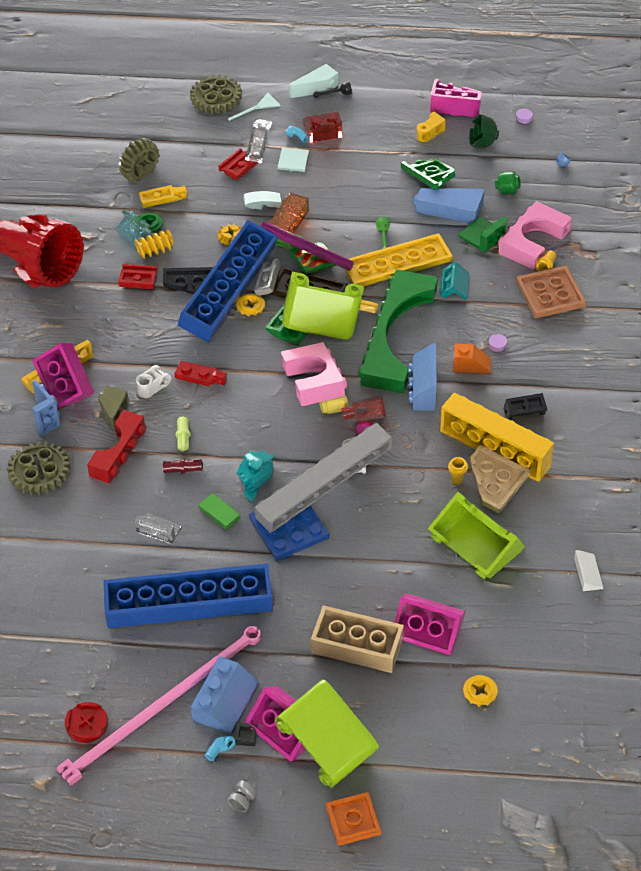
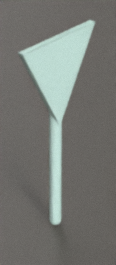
(267, 102)

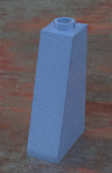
(450, 203)

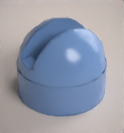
(563, 160)

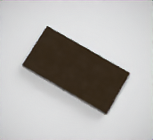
(284, 275)

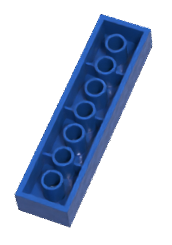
(227, 281)
(187, 595)

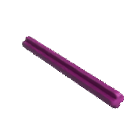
(309, 246)

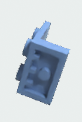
(45, 412)

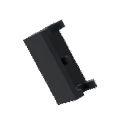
(525, 405)

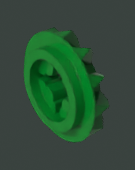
(152, 218)

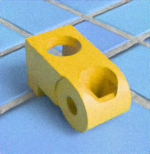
(431, 128)

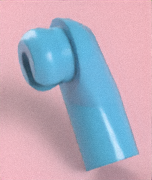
(298, 132)
(220, 745)

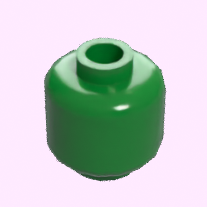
(508, 182)

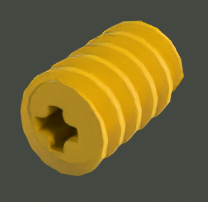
(154, 244)

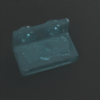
(132, 228)

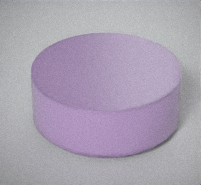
(524, 116)
(497, 343)

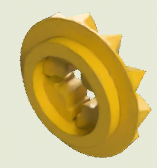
(224, 235)
(254, 300)
(479, 682)

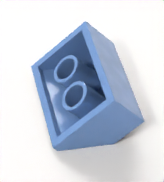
(424, 379)
(224, 696)

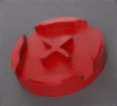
(86, 722)

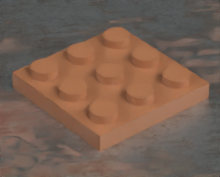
(550, 292)

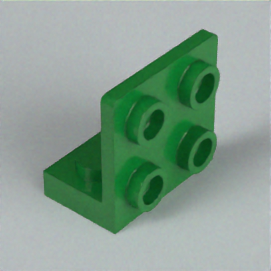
(483, 233)

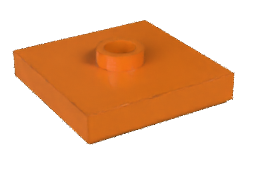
(353, 818)

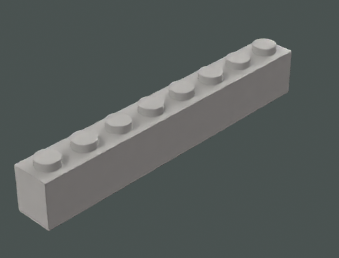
(323, 477)

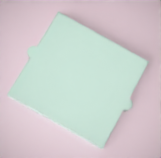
(293, 159)

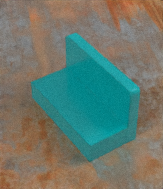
(454, 280)

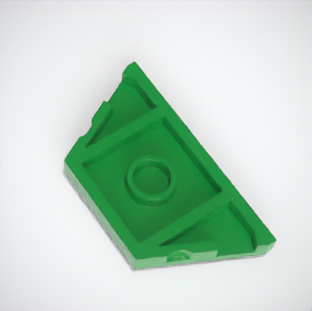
(431, 172)

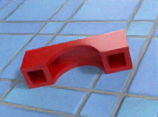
(106, 463)

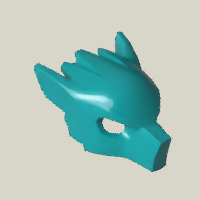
(255, 471)

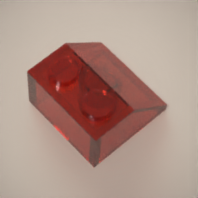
(323, 126)

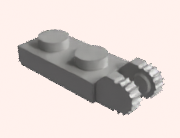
(267, 277)

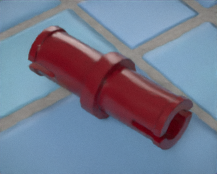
(182, 466)

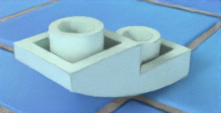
(256, 200)

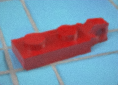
(200, 374)

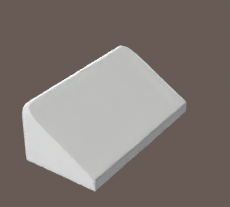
(587, 571)

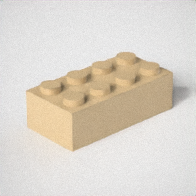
(357, 639)

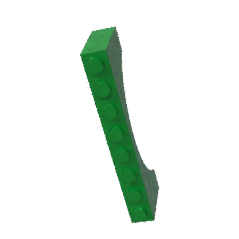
(380, 366)

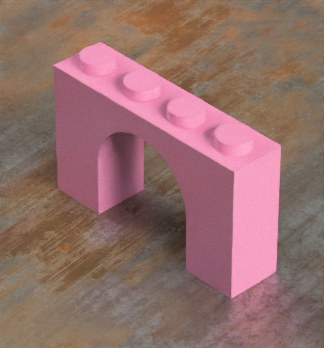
(537, 218)
(314, 359)

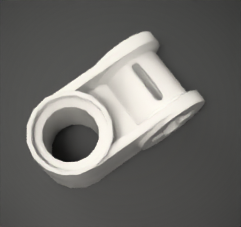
(151, 382)

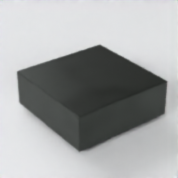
(245, 735)

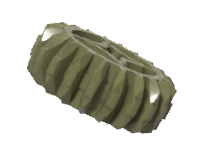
(139, 159)

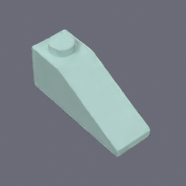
(316, 81)

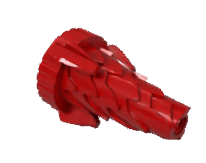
(44, 248)

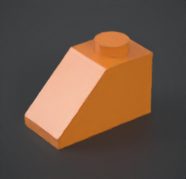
(470, 359)

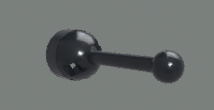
(345, 88)

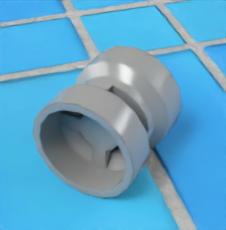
(241, 797)

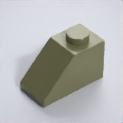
(112, 403)

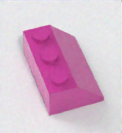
(63, 375)
(429, 623)
(268, 707)

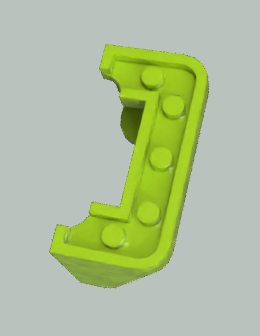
(321, 309)
(475, 537)
(328, 732)

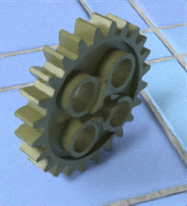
(216, 94)
(24, 472)

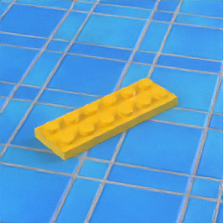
(408, 256)

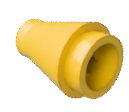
(546, 261)
(457, 469)

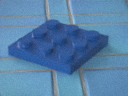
(294, 535)

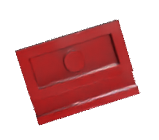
(236, 165)
(138, 276)

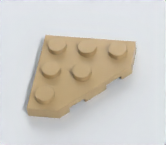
(496, 478)

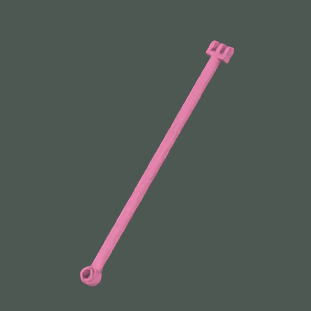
(71, 770)

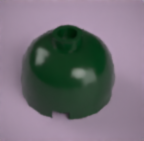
(484, 132)

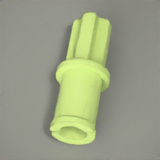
(183, 434)

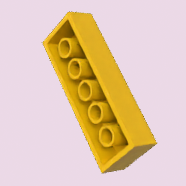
(479, 426)

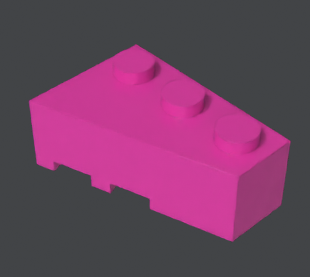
(455, 101)

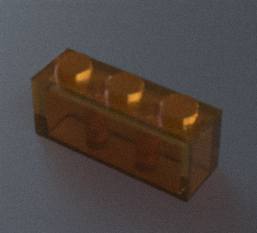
(291, 212)

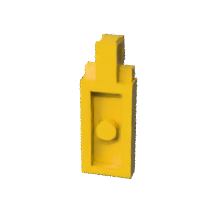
(162, 195)

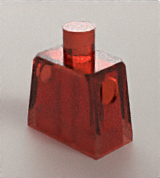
(374, 409)

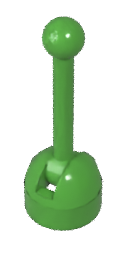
(379, 224)

